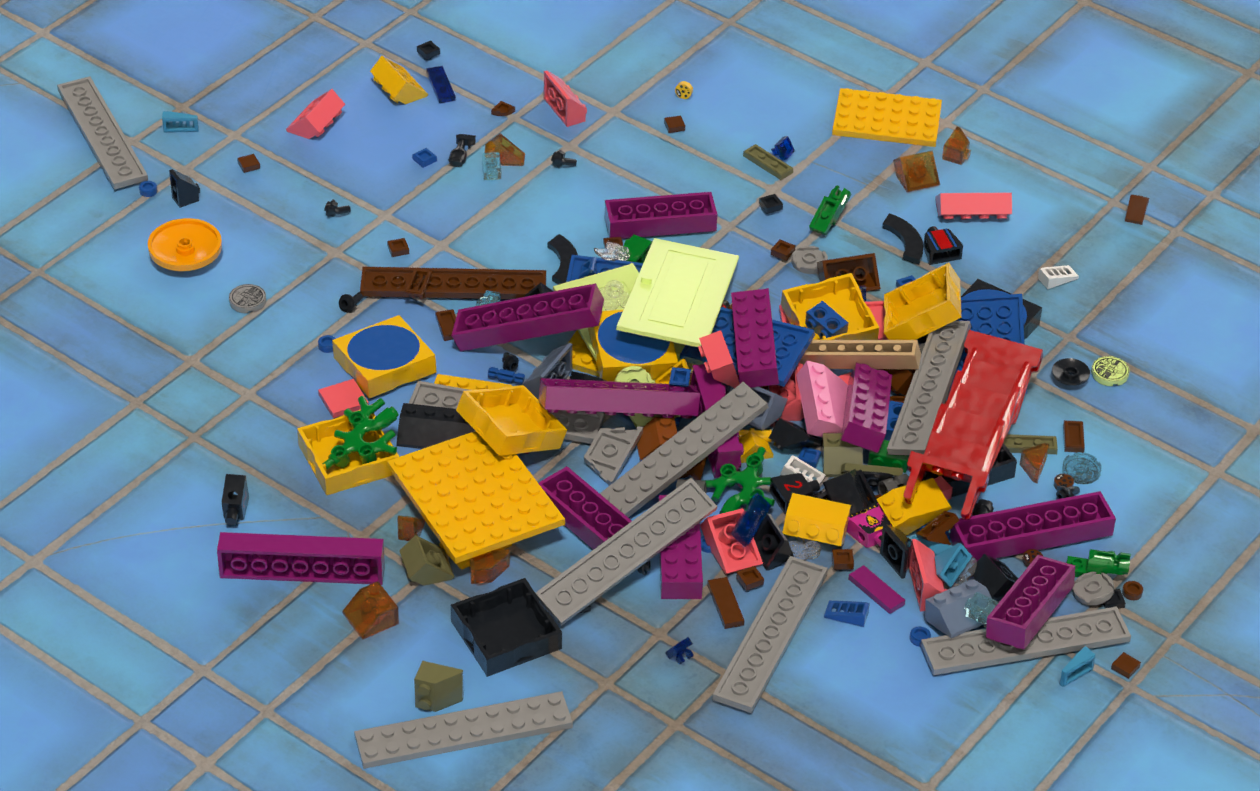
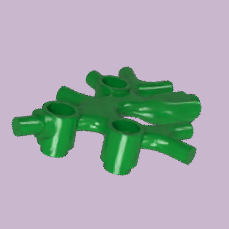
(360, 425)
(747, 479)

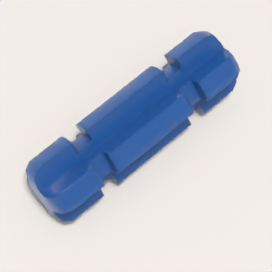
(506, 375)

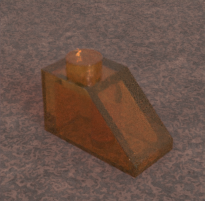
(956, 147)
(509, 153)
(488, 566)

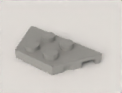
(611, 451)

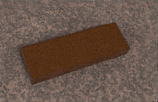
(725, 602)

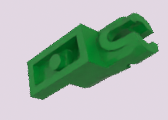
(830, 210)
(1101, 562)

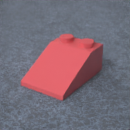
(718, 359)
(727, 550)

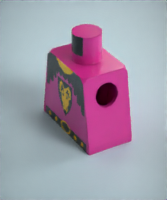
(867, 525)

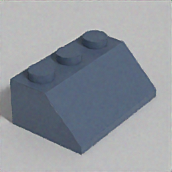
(554, 366)
(775, 403)
(947, 608)

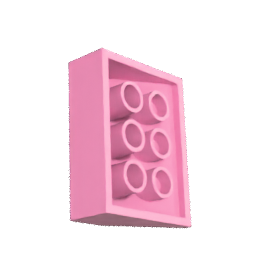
(821, 398)

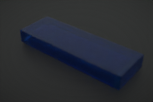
(440, 84)
(751, 519)

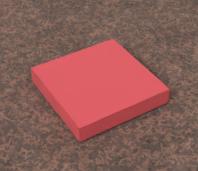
(340, 397)

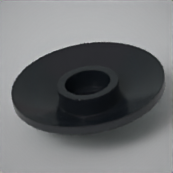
(1071, 371)
(875, 477)

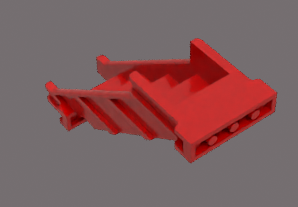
(976, 415)

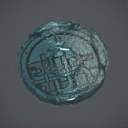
(1082, 468)

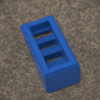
(854, 612)

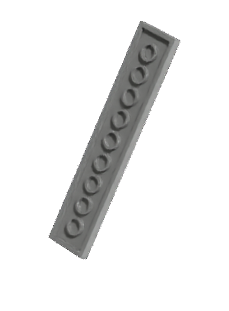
(102, 133)
(928, 388)
(579, 426)
(685, 449)
(625, 551)
(770, 634)
(1055, 637)
(462, 729)

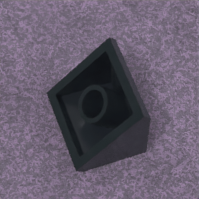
(847, 490)
(772, 544)

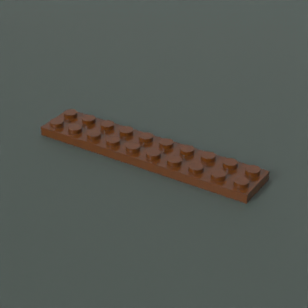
(451, 282)

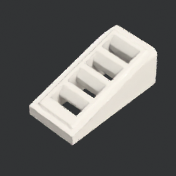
(1053, 277)
(795, 465)

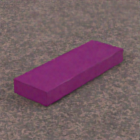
(876, 589)

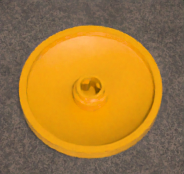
(184, 244)

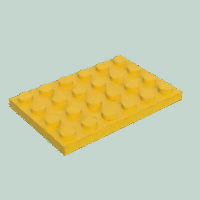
(887, 117)

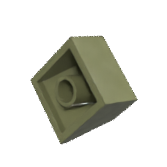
(838, 452)
(425, 562)
(438, 686)

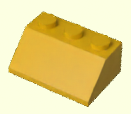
(397, 81)
(817, 519)

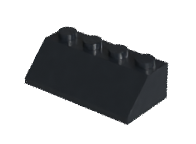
(429, 425)

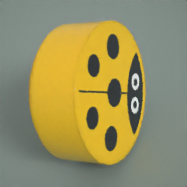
(684, 90)

